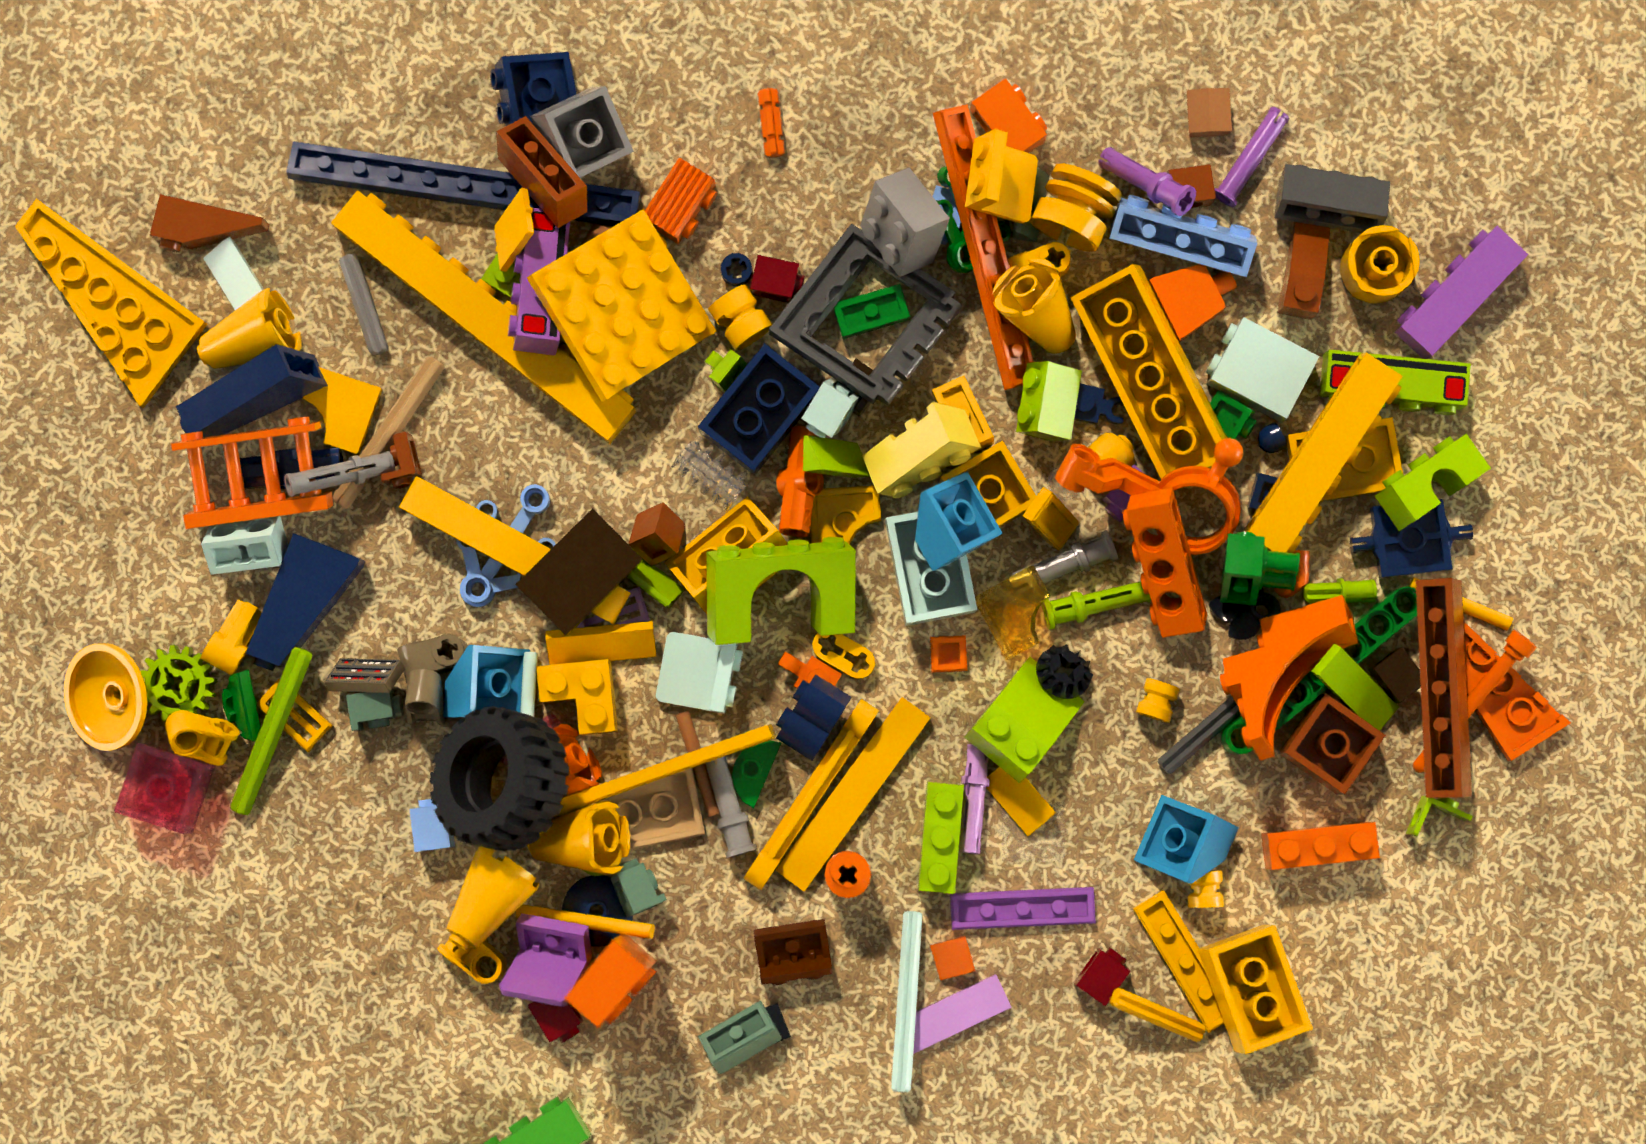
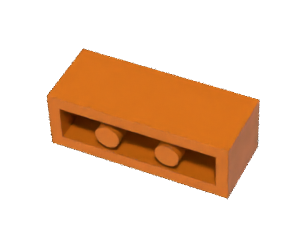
(1320, 845)

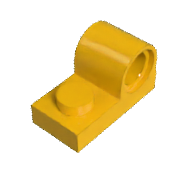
(959, 395)

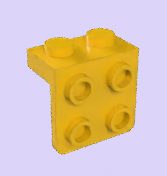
(1001, 178)

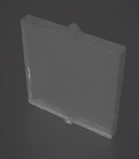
(1043, 844)

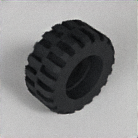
(532, 784)

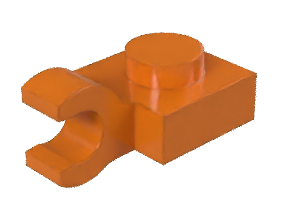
(808, 671)

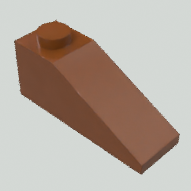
(197, 225)
(1304, 271)

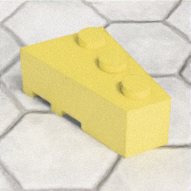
(921, 451)

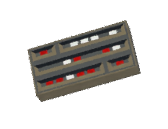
(364, 675)

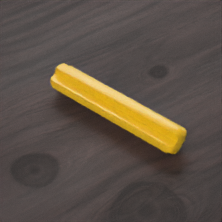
(1157, 1014)

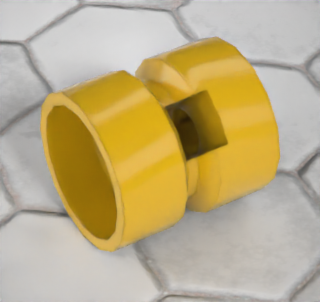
(740, 317)

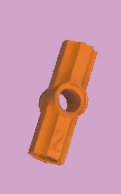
(797, 488)

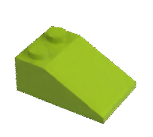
(1022, 723)

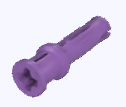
(1159, 186)

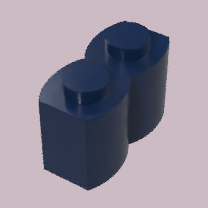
(812, 717)

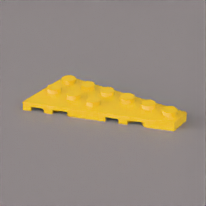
(123, 312)

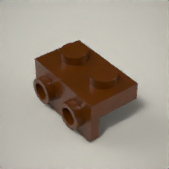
(793, 952)

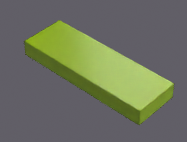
(1354, 687)

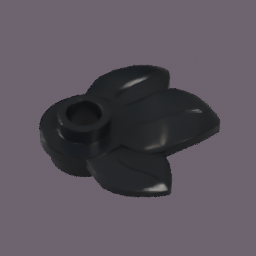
(1244, 618)

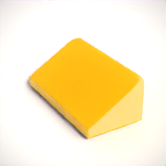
(1020, 800)

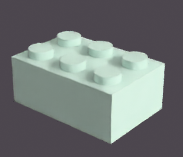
(923, 592)

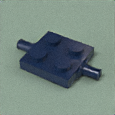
(1414, 549)

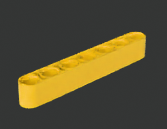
(489, 536)

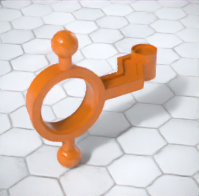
(1085, 470)

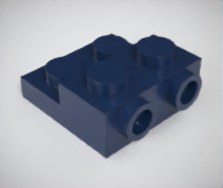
(531, 84)

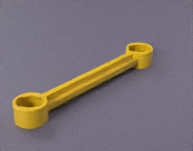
(811, 794)

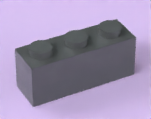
(1331, 199)

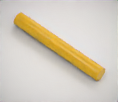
(1481, 612)

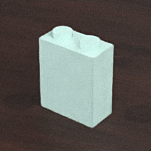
(1261, 369)

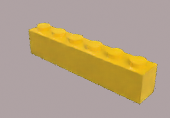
(1324, 452)

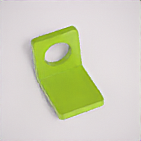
(1444, 804)

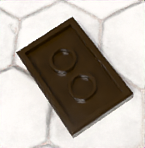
(579, 572)

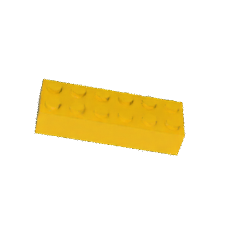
(1150, 370)

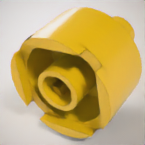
(1390, 248)

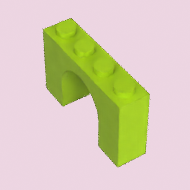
(737, 572)

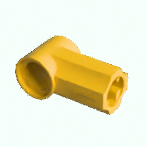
(230, 644)

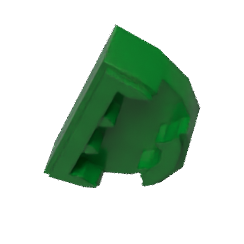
(241, 705)
(753, 769)

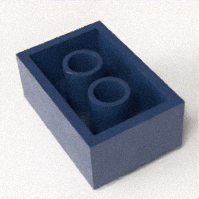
(759, 409)

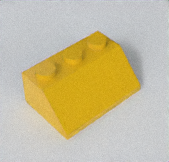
(738, 527)

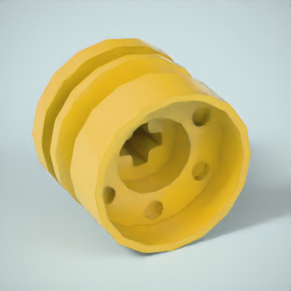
(1076, 204)

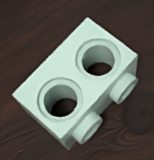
(245, 545)

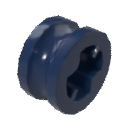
(726, 264)

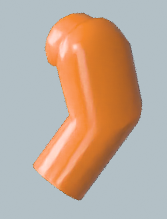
(1302, 578)

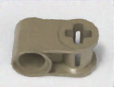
(430, 654)
(424, 697)

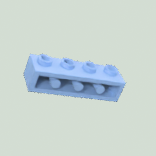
(1183, 236)

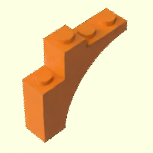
(1286, 652)

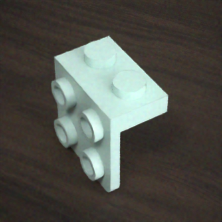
(698, 673)

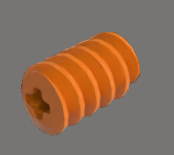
(847, 888)

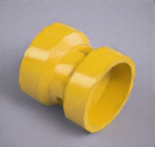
(1157, 701)
(1205, 891)

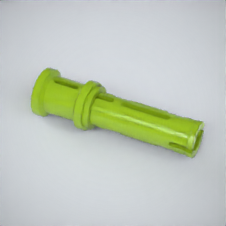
(1079, 606)

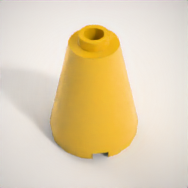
(1036, 304)
(249, 331)
(586, 839)
(488, 898)

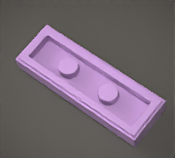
(959, 1012)

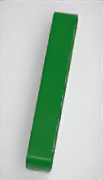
(1312, 687)

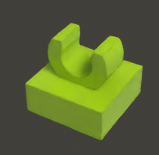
(725, 369)

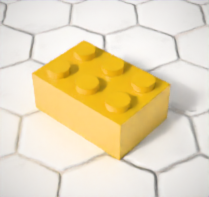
(1255, 989)

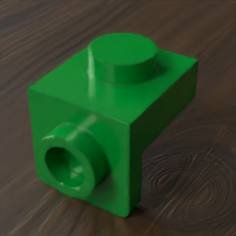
(1233, 416)

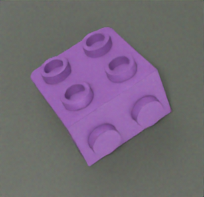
(549, 959)

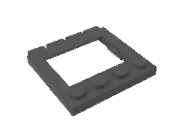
(824, 291)

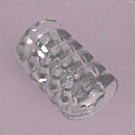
(712, 473)

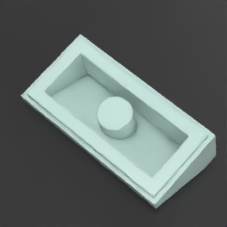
(233, 273)

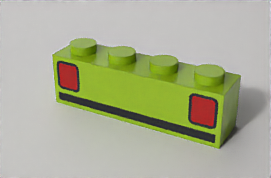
(1423, 384)

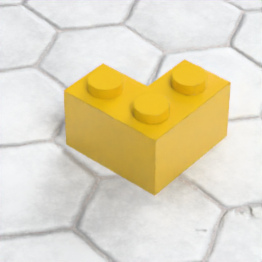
(589, 685)

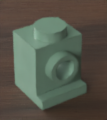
(373, 709)
(636, 888)

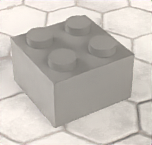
(585, 130)
(904, 222)

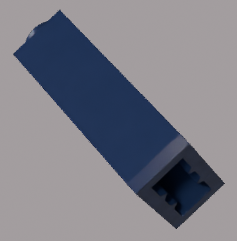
(252, 391)
(300, 598)

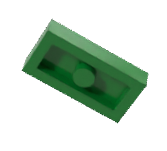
(871, 311)

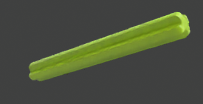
(271, 731)

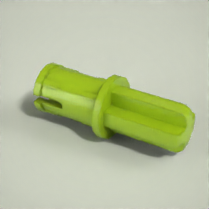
(1351, 590)

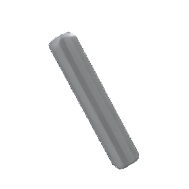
(363, 304)

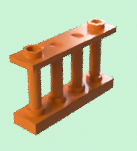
(240, 506)

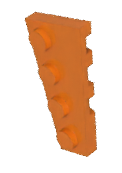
(1512, 710)

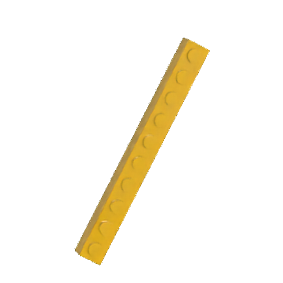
(477, 311)

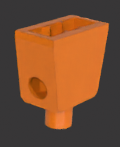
(1191, 297)

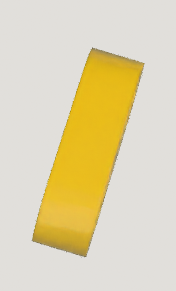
(839, 662)

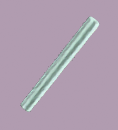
(906, 1001)

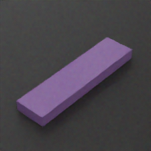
(1022, 908)

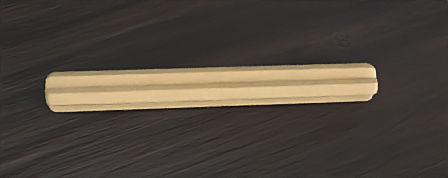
(393, 424)

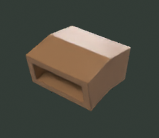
(1209, 112)

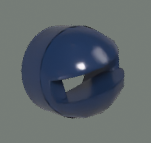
(1271, 439)

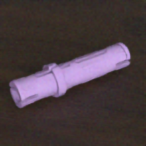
(975, 786)

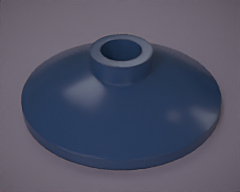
(593, 891)

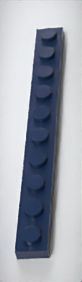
(439, 181)

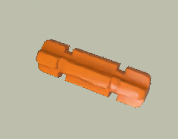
(771, 122)

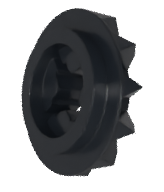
(1059, 683)

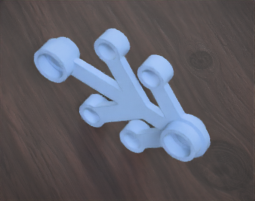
(491, 568)

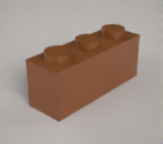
(542, 172)

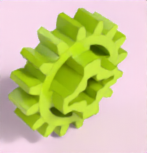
(190, 676)

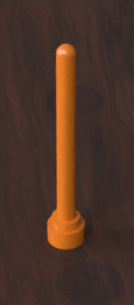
(1516, 649)

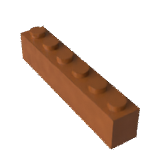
(1443, 688)

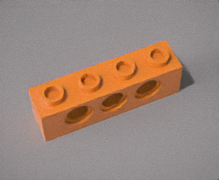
(1160, 511)

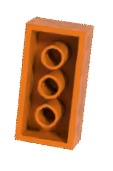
(605, 986)

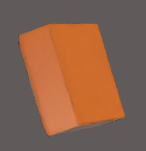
(948, 654)

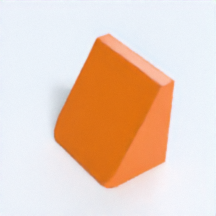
(952, 958)

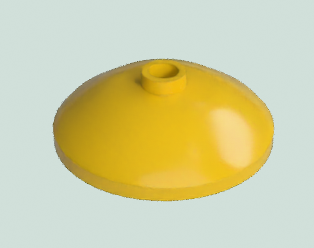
(105, 696)

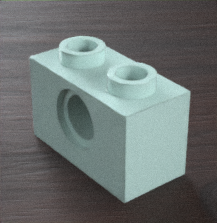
(830, 408)

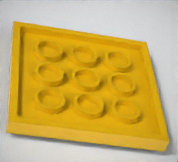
(621, 305)

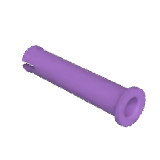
(1251, 157)

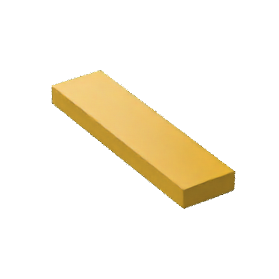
(1180, 955)

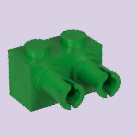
(1251, 567)

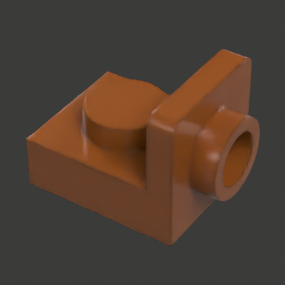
(406, 457)

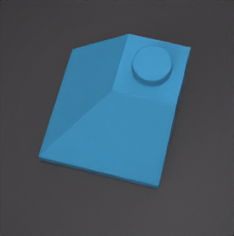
(953, 521)
(484, 679)
(1184, 840)

